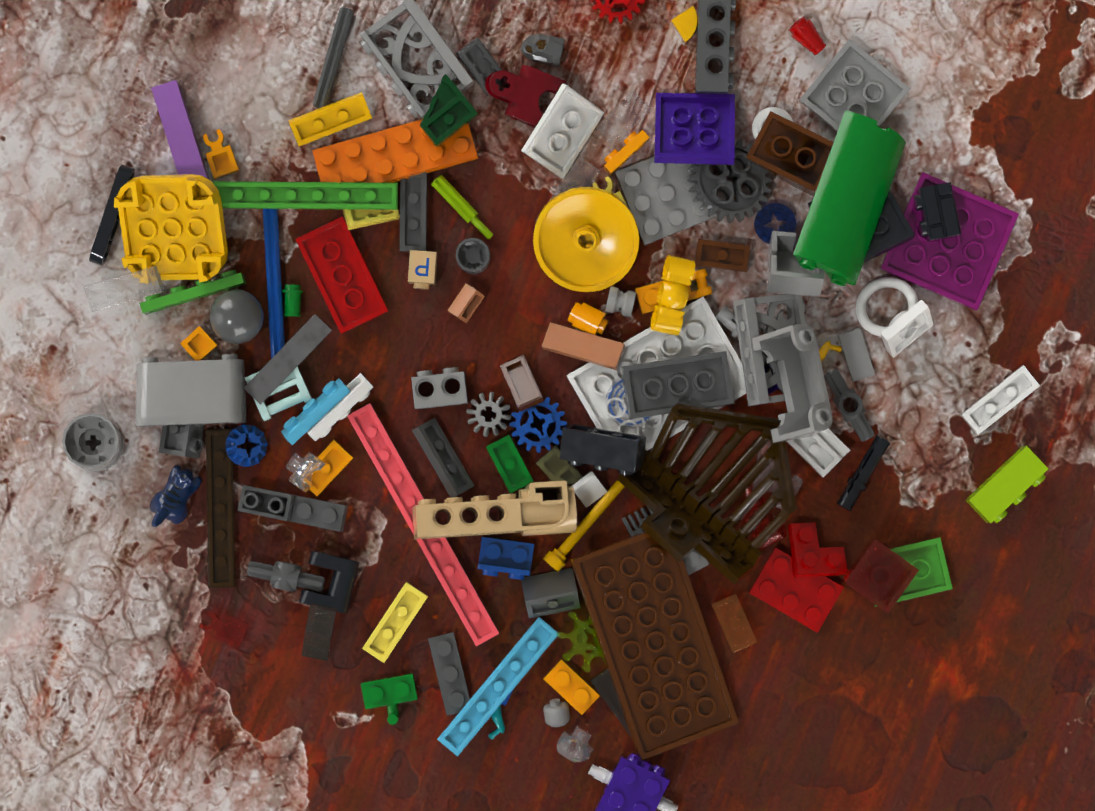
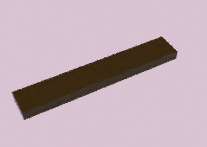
(220, 511)

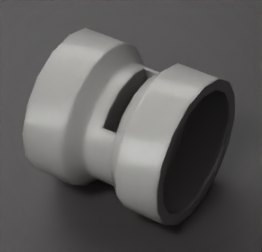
(620, 301)

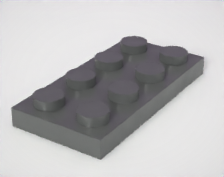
(690, 380)

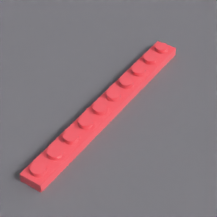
(436, 550)

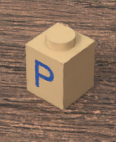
(422, 269)

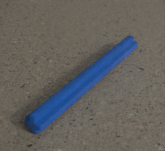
(274, 283)

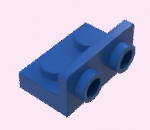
(505, 557)

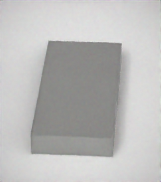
(856, 354)

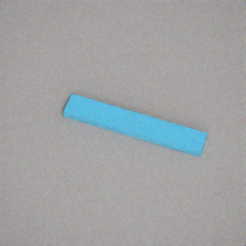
(497, 686)

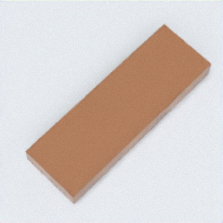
(583, 346)

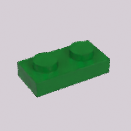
(509, 464)

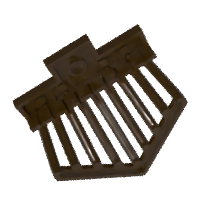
(686, 521)

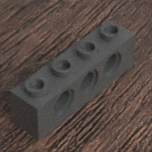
(706, 81)

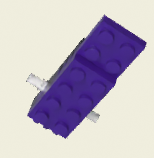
(633, 786)

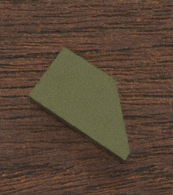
(557, 468)

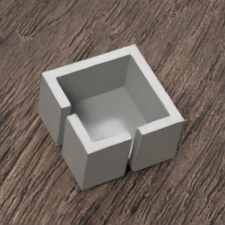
(784, 270)

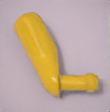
(825, 347)

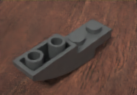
(292, 508)

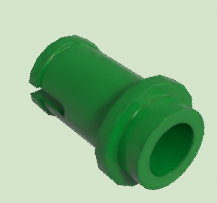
(292, 300)

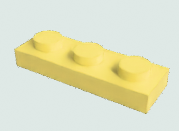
(395, 622)

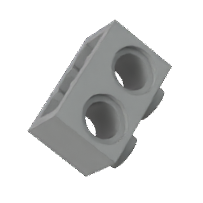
(440, 396)

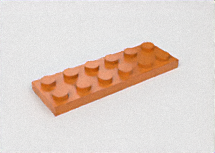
(392, 155)

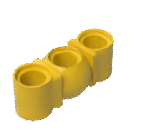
(672, 295)

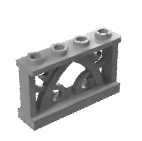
(414, 23)
(747, 327)

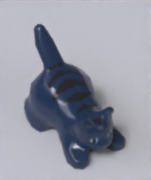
(172, 500)

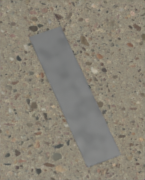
(287, 359)

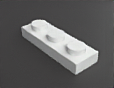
(359, 391)
(1000, 400)

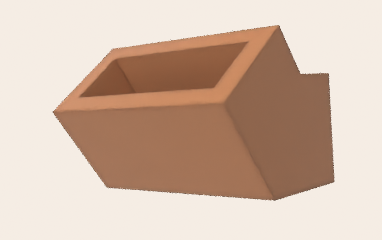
(466, 303)

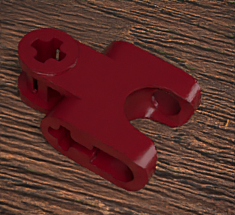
(522, 92)

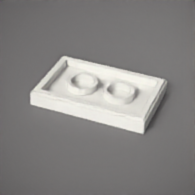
(562, 131)

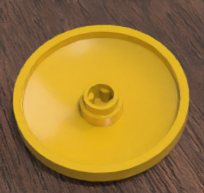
(586, 239)

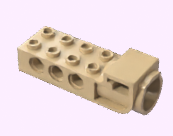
(521, 514)

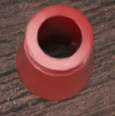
(807, 35)

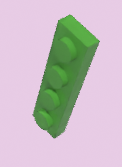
(182, 295)

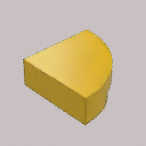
(686, 23)

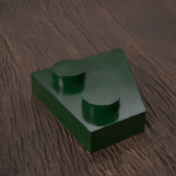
(447, 113)

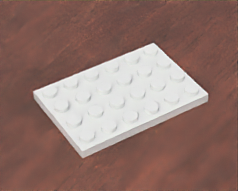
(698, 336)

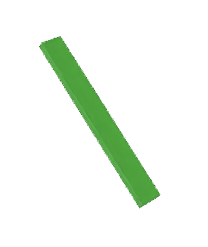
(308, 195)

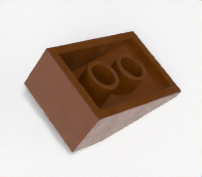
(791, 153)

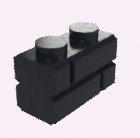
(937, 212)

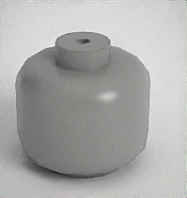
(556, 713)

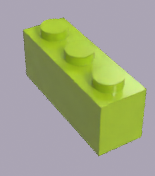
(1007, 485)

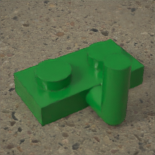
(389, 693)

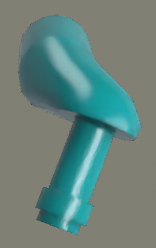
(498, 720)

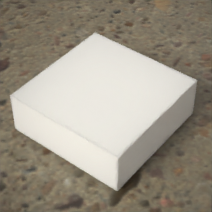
(589, 489)

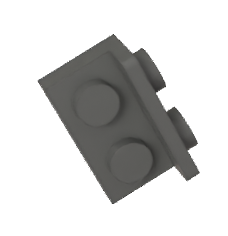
(182, 440)

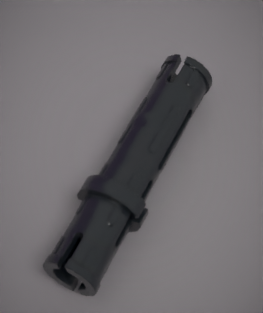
(858, 482)

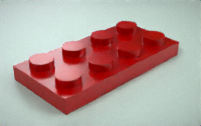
(341, 275)

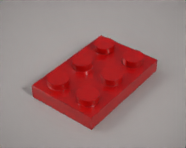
(800, 598)

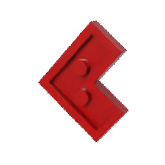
(809, 558)

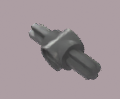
(842, 392)
(285, 576)

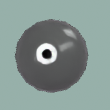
(236, 316)

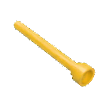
(557, 557)

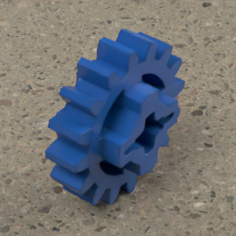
(526, 428)

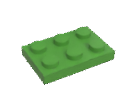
(932, 567)

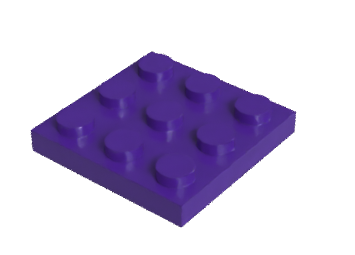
(695, 128)

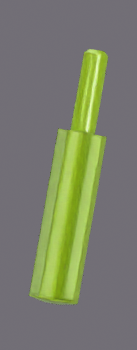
(463, 208)

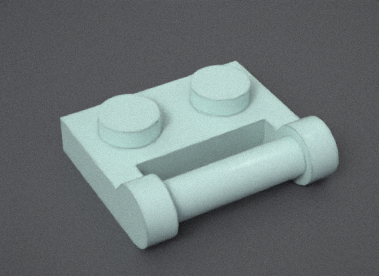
(294, 378)

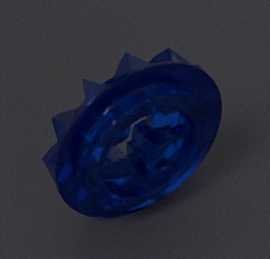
(764, 217)

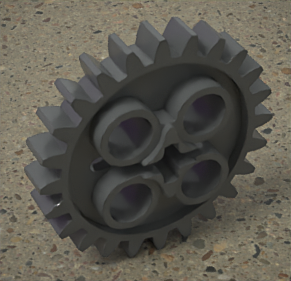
(708, 184)

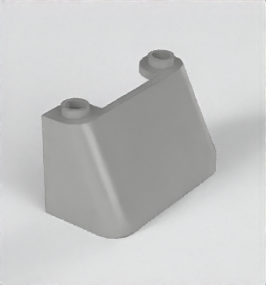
(801, 379)
(190, 392)

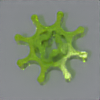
(579, 645)

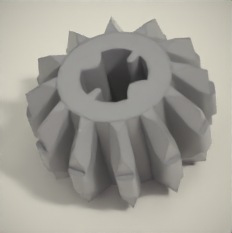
(481, 419)

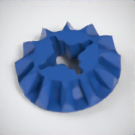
(237, 437)

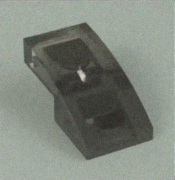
(319, 632)

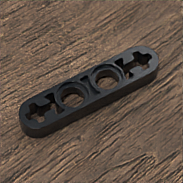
(110, 218)

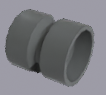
(473, 256)

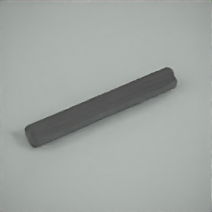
(333, 57)

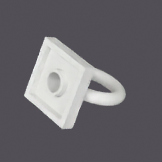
(904, 326)

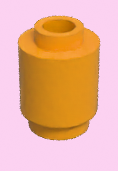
(588, 319)

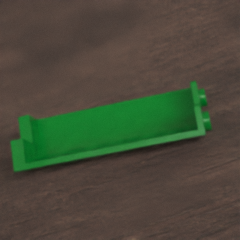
(849, 198)

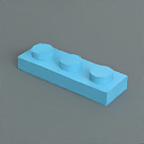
(314, 411)

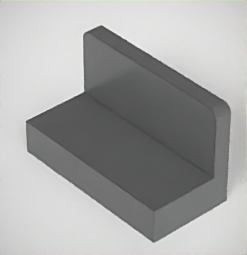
(550, 593)

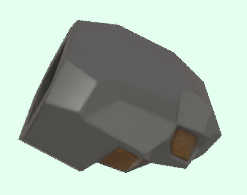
(543, 49)

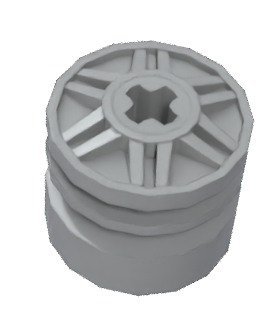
(81, 433)

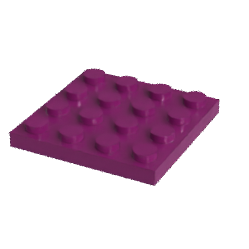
(956, 265)

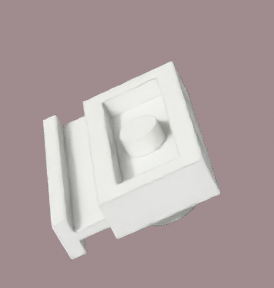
(820, 450)

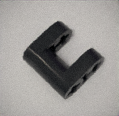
(341, 583)

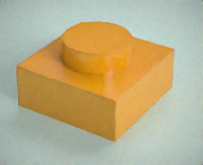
(198, 344)

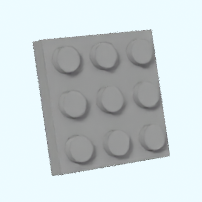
(853, 84)
(660, 198)

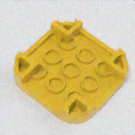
(173, 226)

